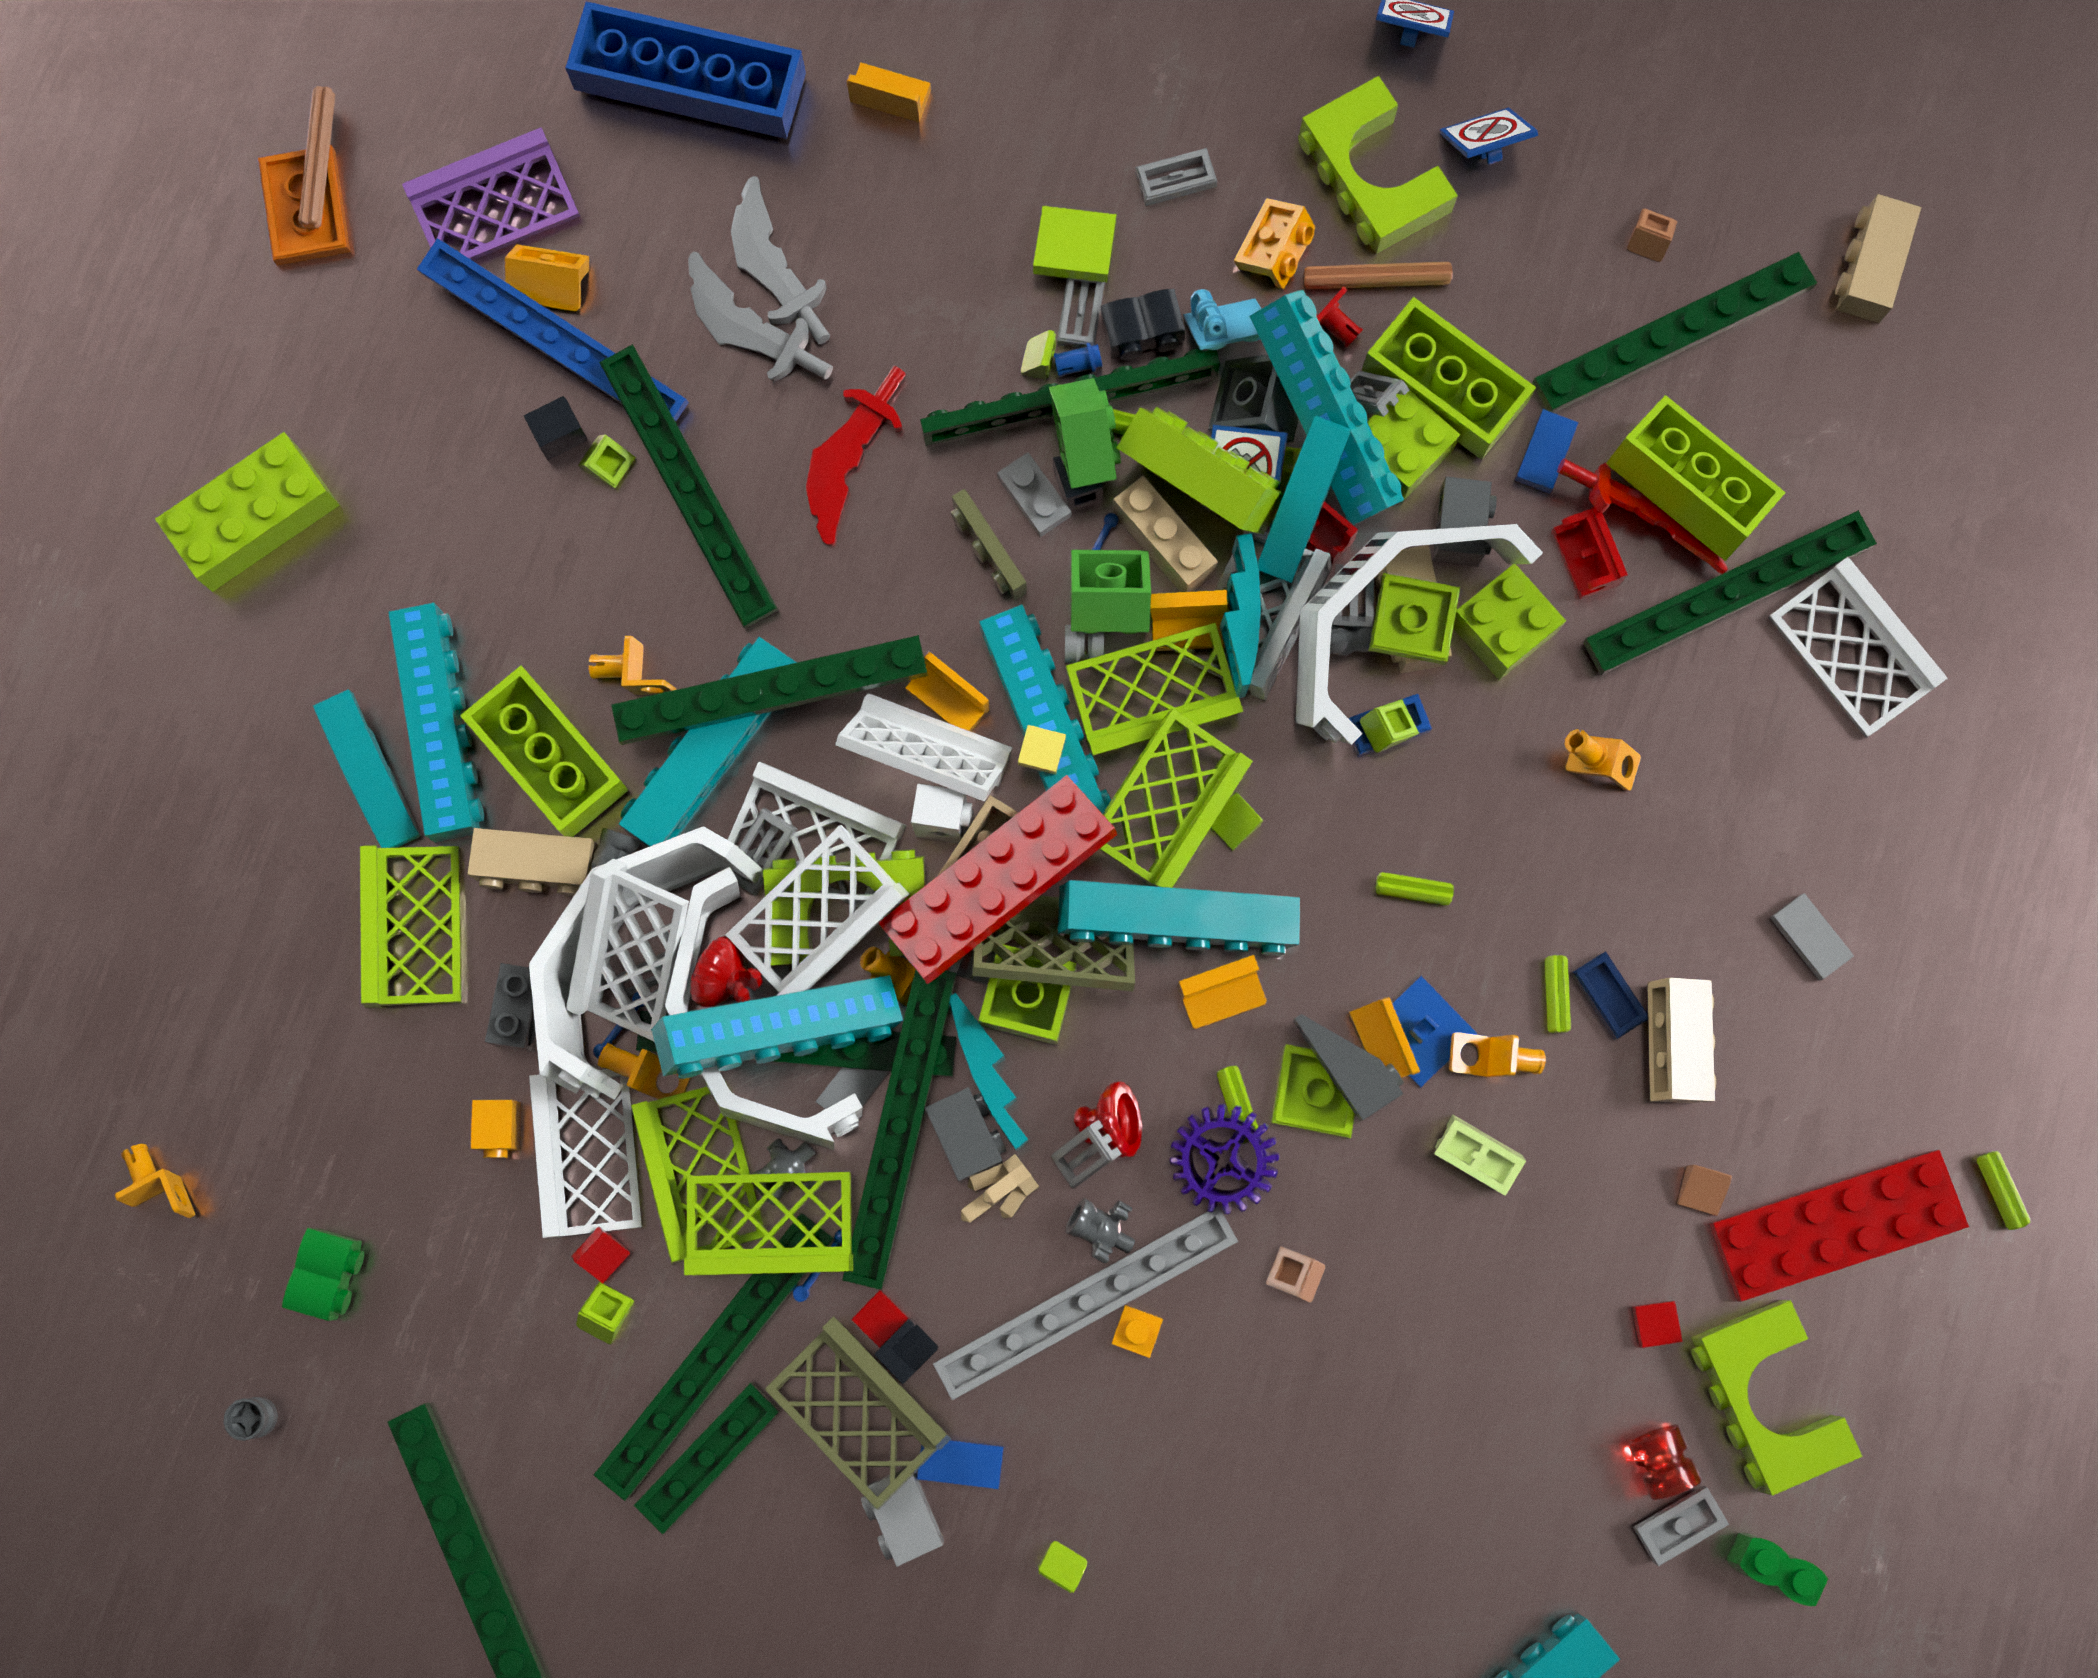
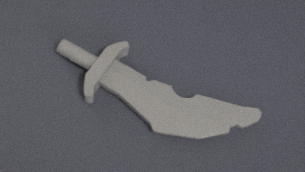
(768, 264)
(745, 328)

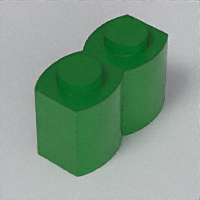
(323, 1274)
(1772, 1566)

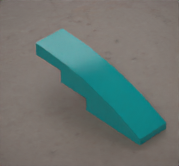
(1303, 498)
(1242, 624)
(366, 770)
(982, 1058)

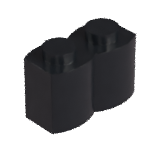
(1143, 324)

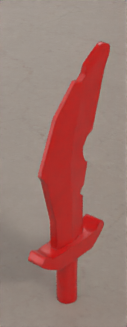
(844, 451)
(1606, 491)

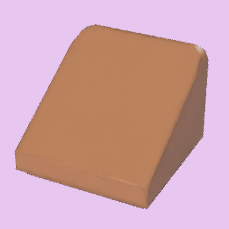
(1652, 235)
(1703, 1189)
(1295, 1274)

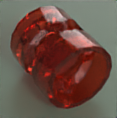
(1666, 1466)

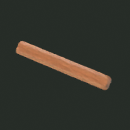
(316, 157)
(1377, 275)

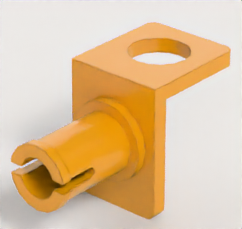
(629, 668)
(1601, 757)
(884, 965)
(1497, 1056)
(640, 1070)
(150, 1183)

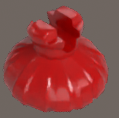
(722, 975)
(1120, 1118)

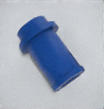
(1078, 360)

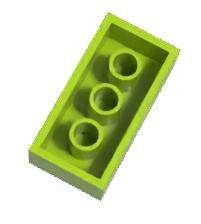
(1450, 375)
(1205, 473)
(1695, 477)
(247, 512)
(544, 752)

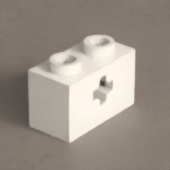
(941, 814)

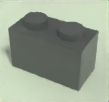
(1464, 505)
(965, 1134)

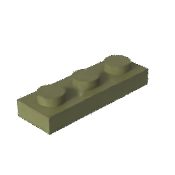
(987, 545)

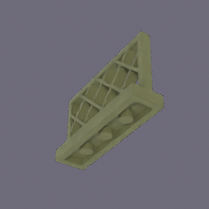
(1042, 919)
(883, 1386)

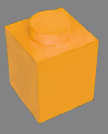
(495, 1127)

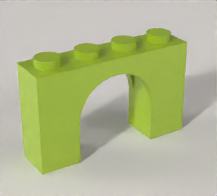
(1380, 213)
(901, 867)
(1729, 1358)

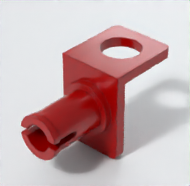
(1338, 322)

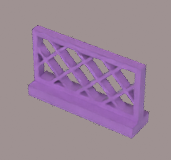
(484, 168)

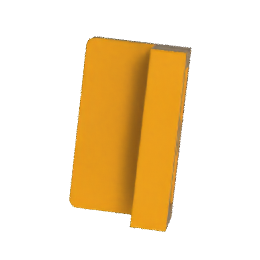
(888, 92)
(547, 275)
(1186, 611)
(949, 695)
(1222, 992)
(1384, 1036)

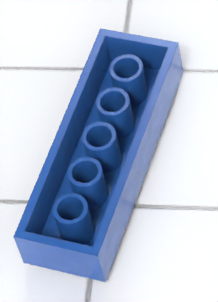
(686, 69)

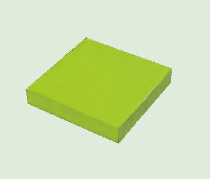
(1074, 244)
(1414, 618)
(1309, 1097)

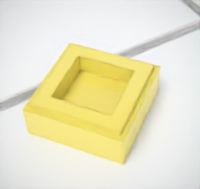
(1041, 749)

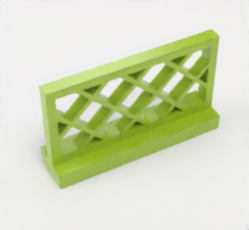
(1143, 728)
(1201, 811)
(375, 932)
(662, 1176)
(768, 1260)

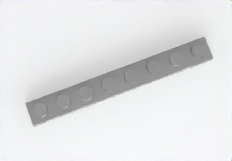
(1084, 1303)

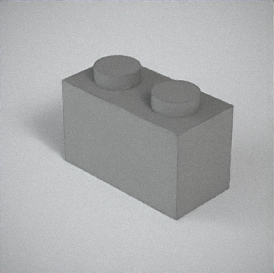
(904, 1520)

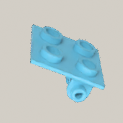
(1220, 325)

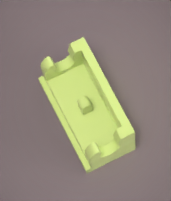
(1479, 1155)

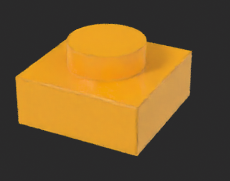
(1137, 1331)

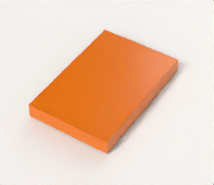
(282, 195)

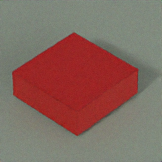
(600, 1254)
(880, 1318)
(1657, 1324)

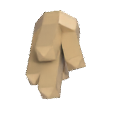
(1009, 1180)

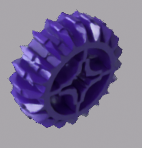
(1241, 1169)

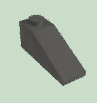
(1355, 1072)

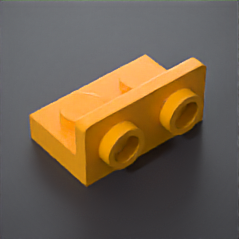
(1276, 241)

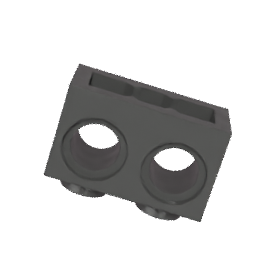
(512, 1011)

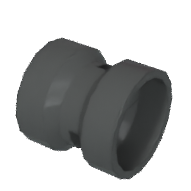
(241, 1418)

